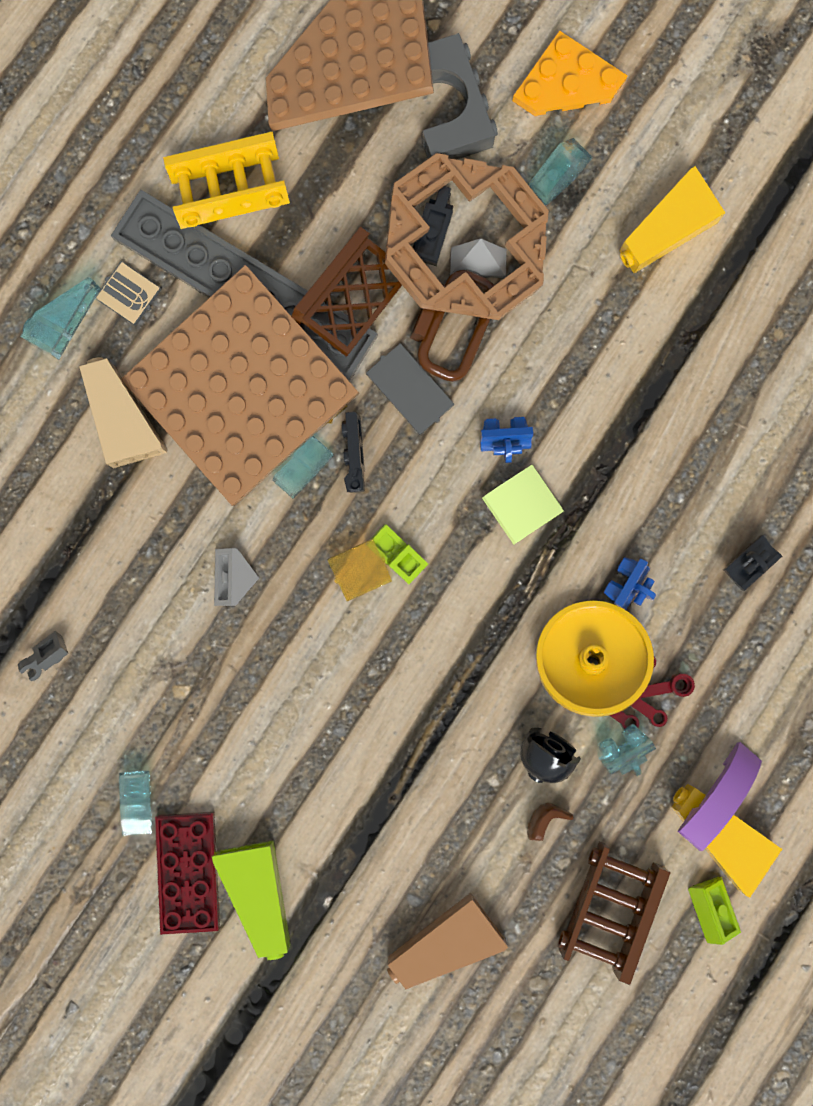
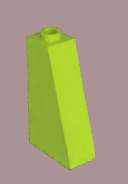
(256, 893)

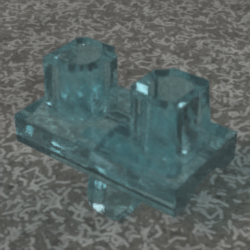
(628, 755)

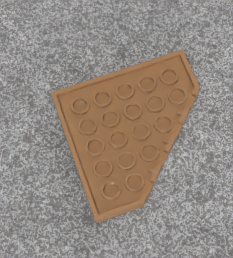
(351, 61)

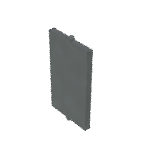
(410, 389)

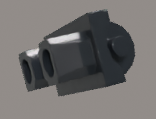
(752, 563)

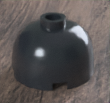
(547, 758)

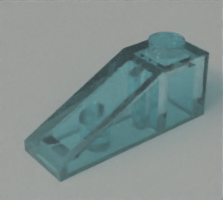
(57, 321)

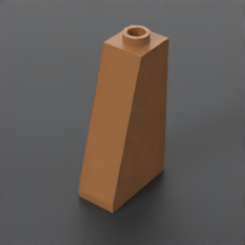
(447, 944)

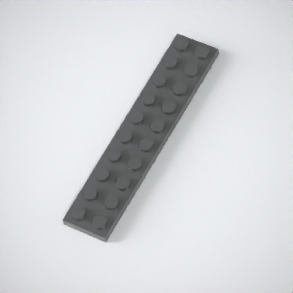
(209, 262)

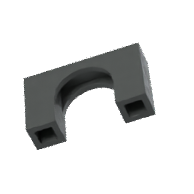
(473, 129)

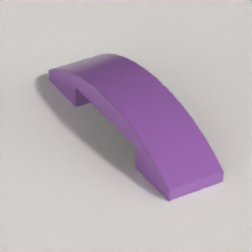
(722, 799)

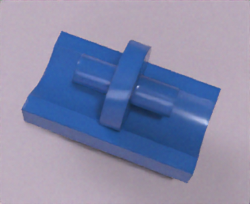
(507, 440)
(636, 573)

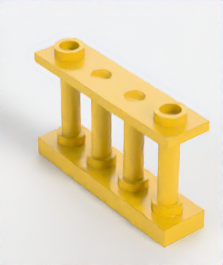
(222, 158)

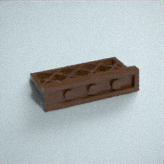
(328, 283)

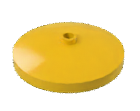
(601, 633)

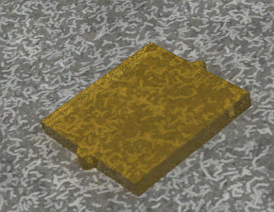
(359, 570)

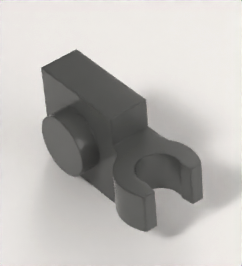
(45, 655)

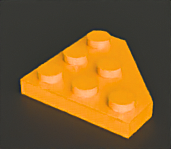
(568, 79)

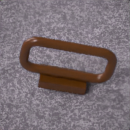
(428, 325)

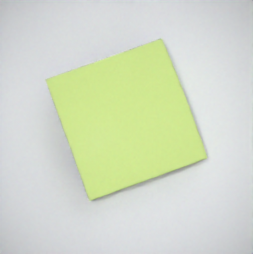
(522, 504)

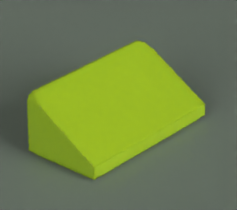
(714, 911)

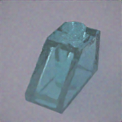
(559, 170)

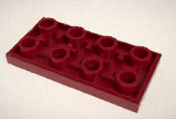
(187, 873)

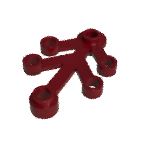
(653, 690)

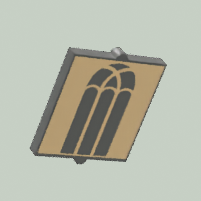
(128, 293)

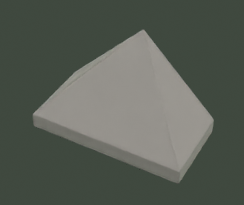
(479, 257)
(232, 577)

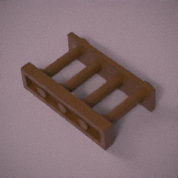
(632, 934)

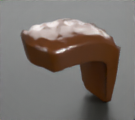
(541, 818)

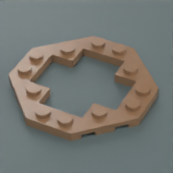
(463, 294)

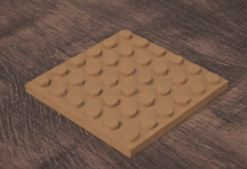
(239, 386)

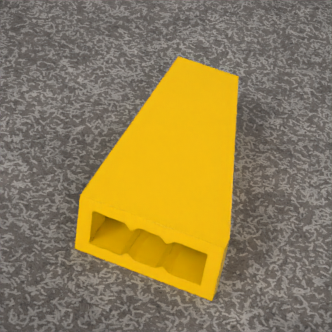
(674, 221)
(737, 849)

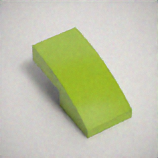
(398, 554)

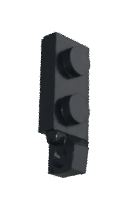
(438, 217)
(354, 454)

